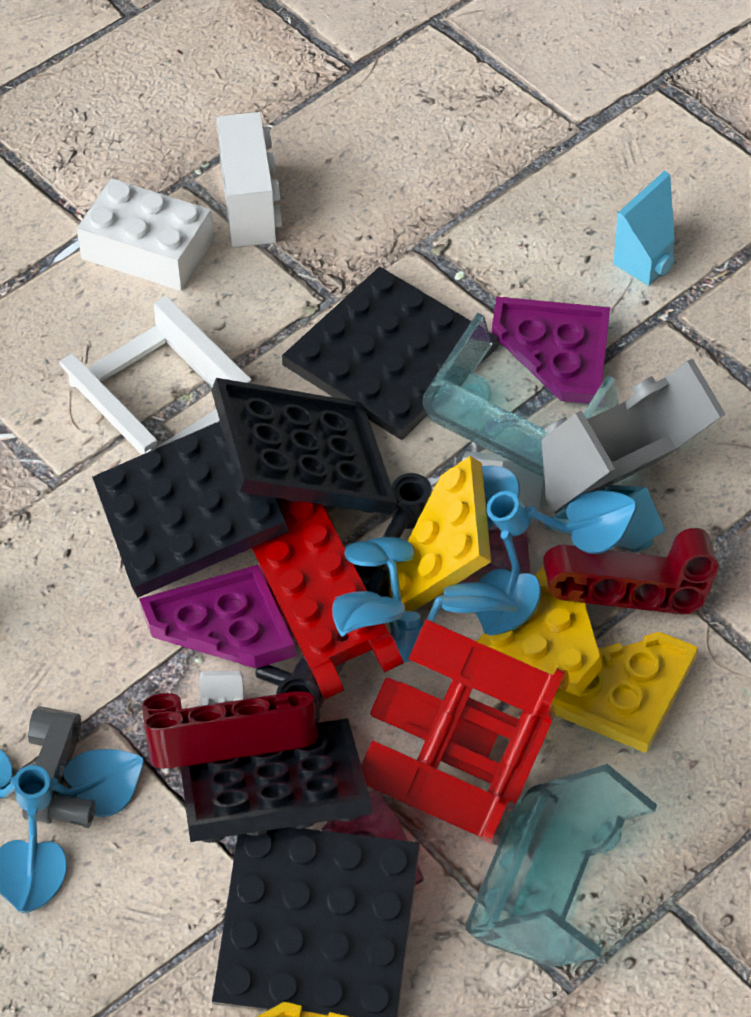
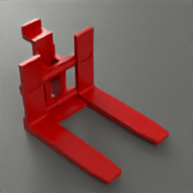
(463, 731)

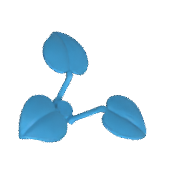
(596, 524)
(367, 608)
(34, 870)

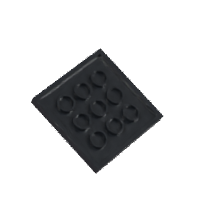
(381, 349)
(302, 447)
(182, 510)
(277, 788)
(317, 922)

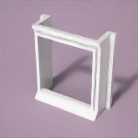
(185, 339)

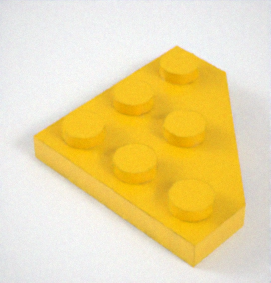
(448, 537)
(554, 637)
(631, 690)

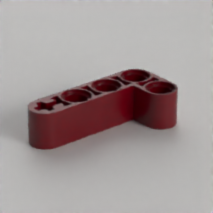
(636, 580)
(226, 729)

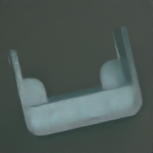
(462, 405)
(543, 860)

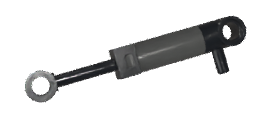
(412, 495)

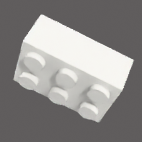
(247, 179)
(145, 234)

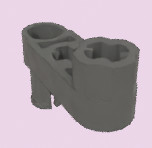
(58, 735)

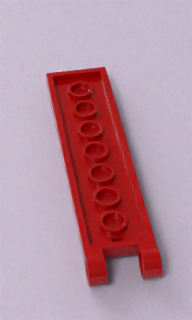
(306, 576)

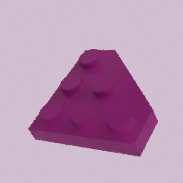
(556, 343)
(222, 617)

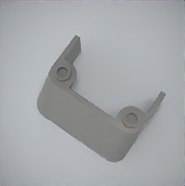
(627, 438)

